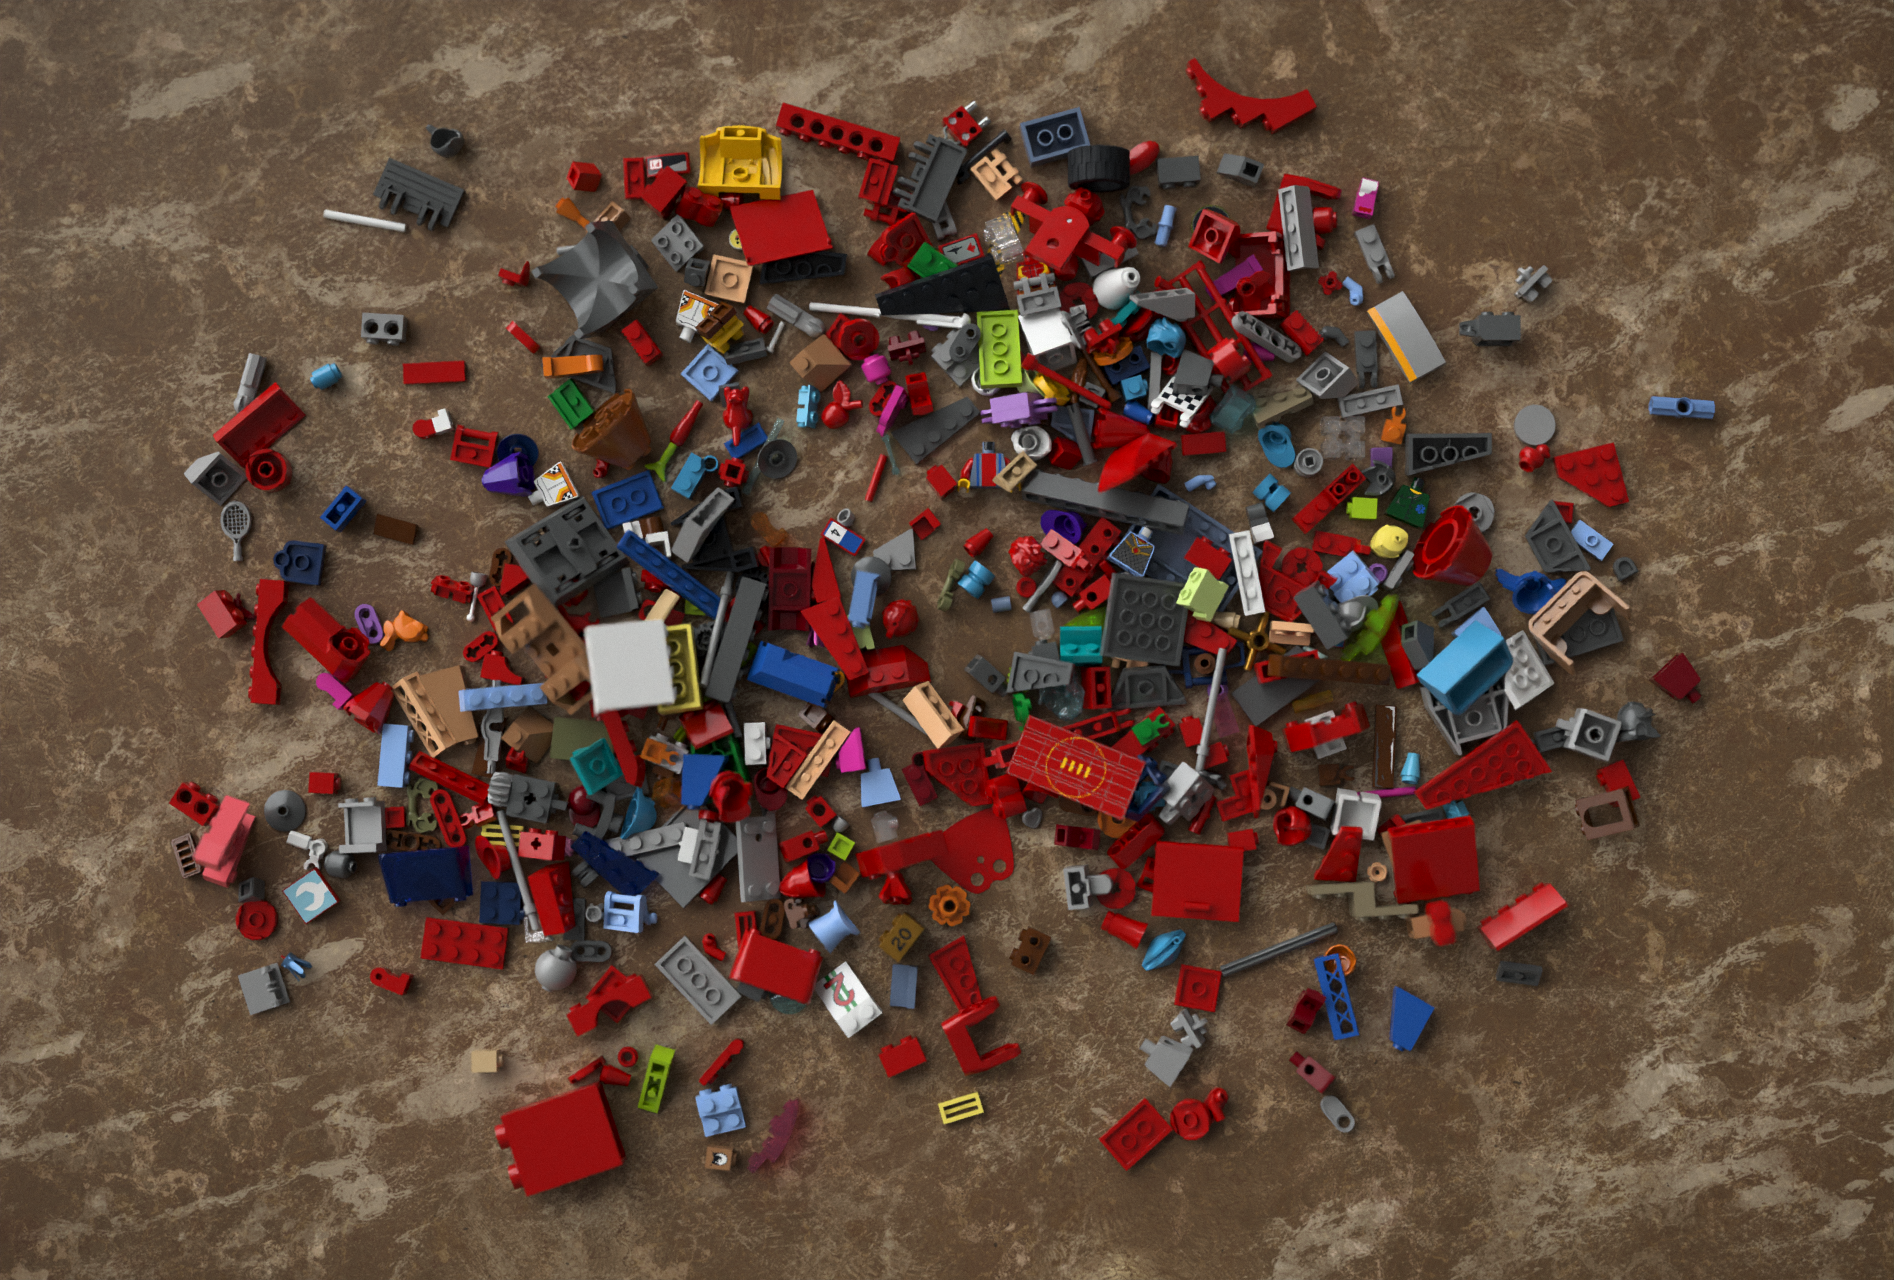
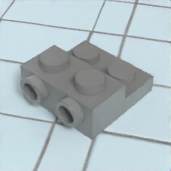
(956, 371)

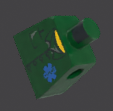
(1409, 504)

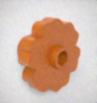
(954, 915)

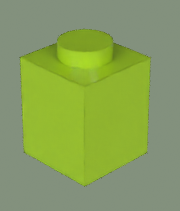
(1362, 509)

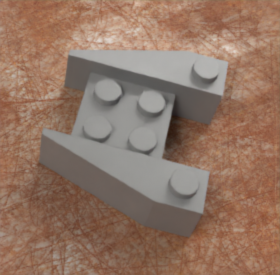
(1482, 719)

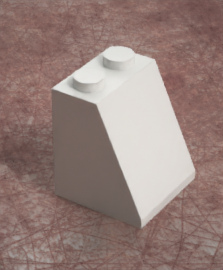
(1048, 339)

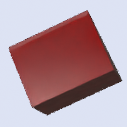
(513, 580)

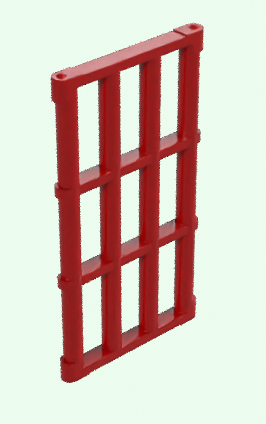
(1204, 315)

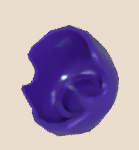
(820, 868)

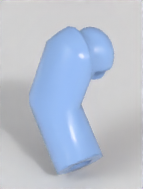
(649, 918)

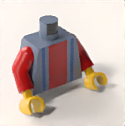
(983, 468)

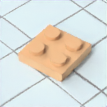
(729, 279)

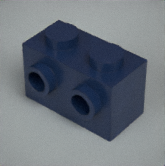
(1128, 367)

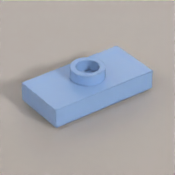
(1591, 540)

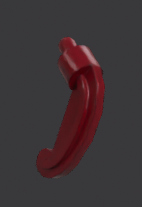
(247, 614)

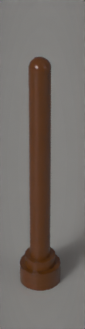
(1112, 394)

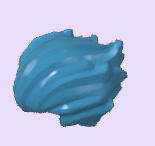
(1166, 338)

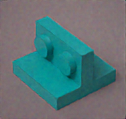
(1081, 645)
(596, 766)

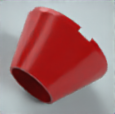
(1452, 549)

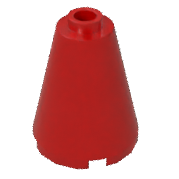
(1115, 430)

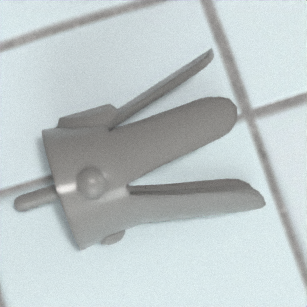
(594, 913)

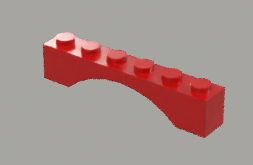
(271, 599)

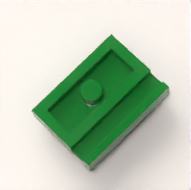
(930, 261)
(571, 404)

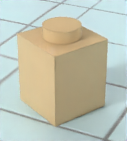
(486, 1060)

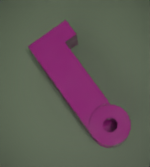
(1228, 281)

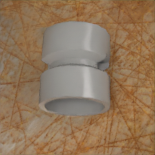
(1308, 462)

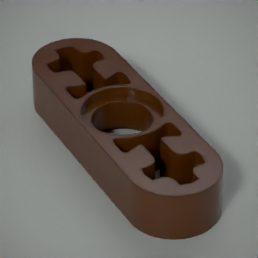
(396, 834)

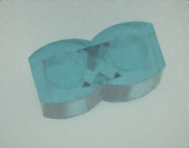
(1233, 409)

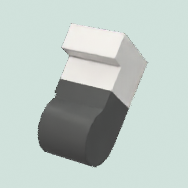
(1259, 523)

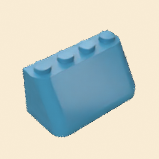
(1467, 667)

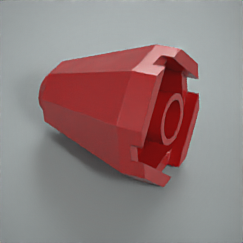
(371, 706)

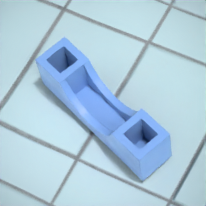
(501, 697)

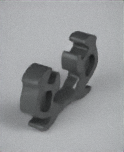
(1134, 195)

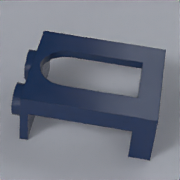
(1137, 813)

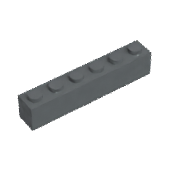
(735, 640)

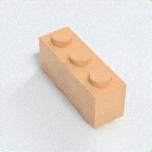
(933, 714)

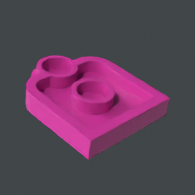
(896, 402)

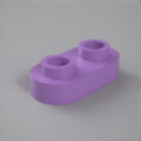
(368, 625)

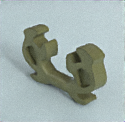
(944, 601)
(421, 824)

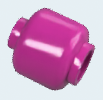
(876, 369)

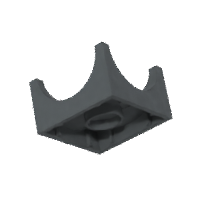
(599, 278)

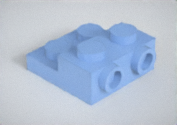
(1353, 578)
(720, 1110)

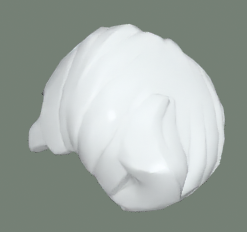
(1032, 441)

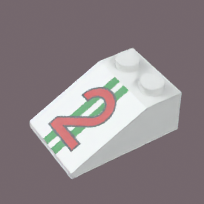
(847, 999)

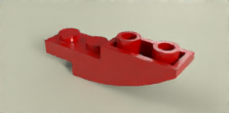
(1328, 498)

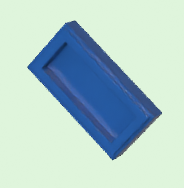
(750, 440)

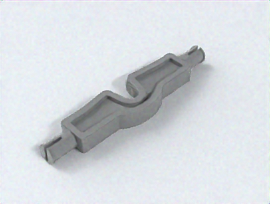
(492, 738)

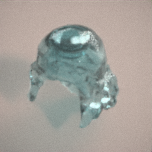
(1064, 700)

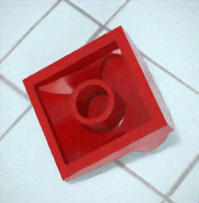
(1214, 235)

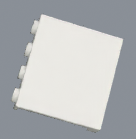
(629, 665)

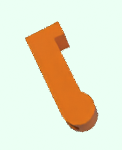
(572, 365)

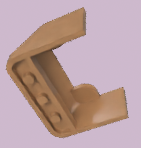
(1566, 608)

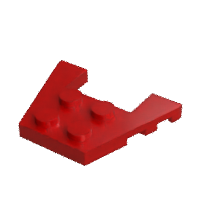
(1279, 589)

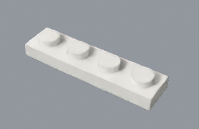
(1247, 572)

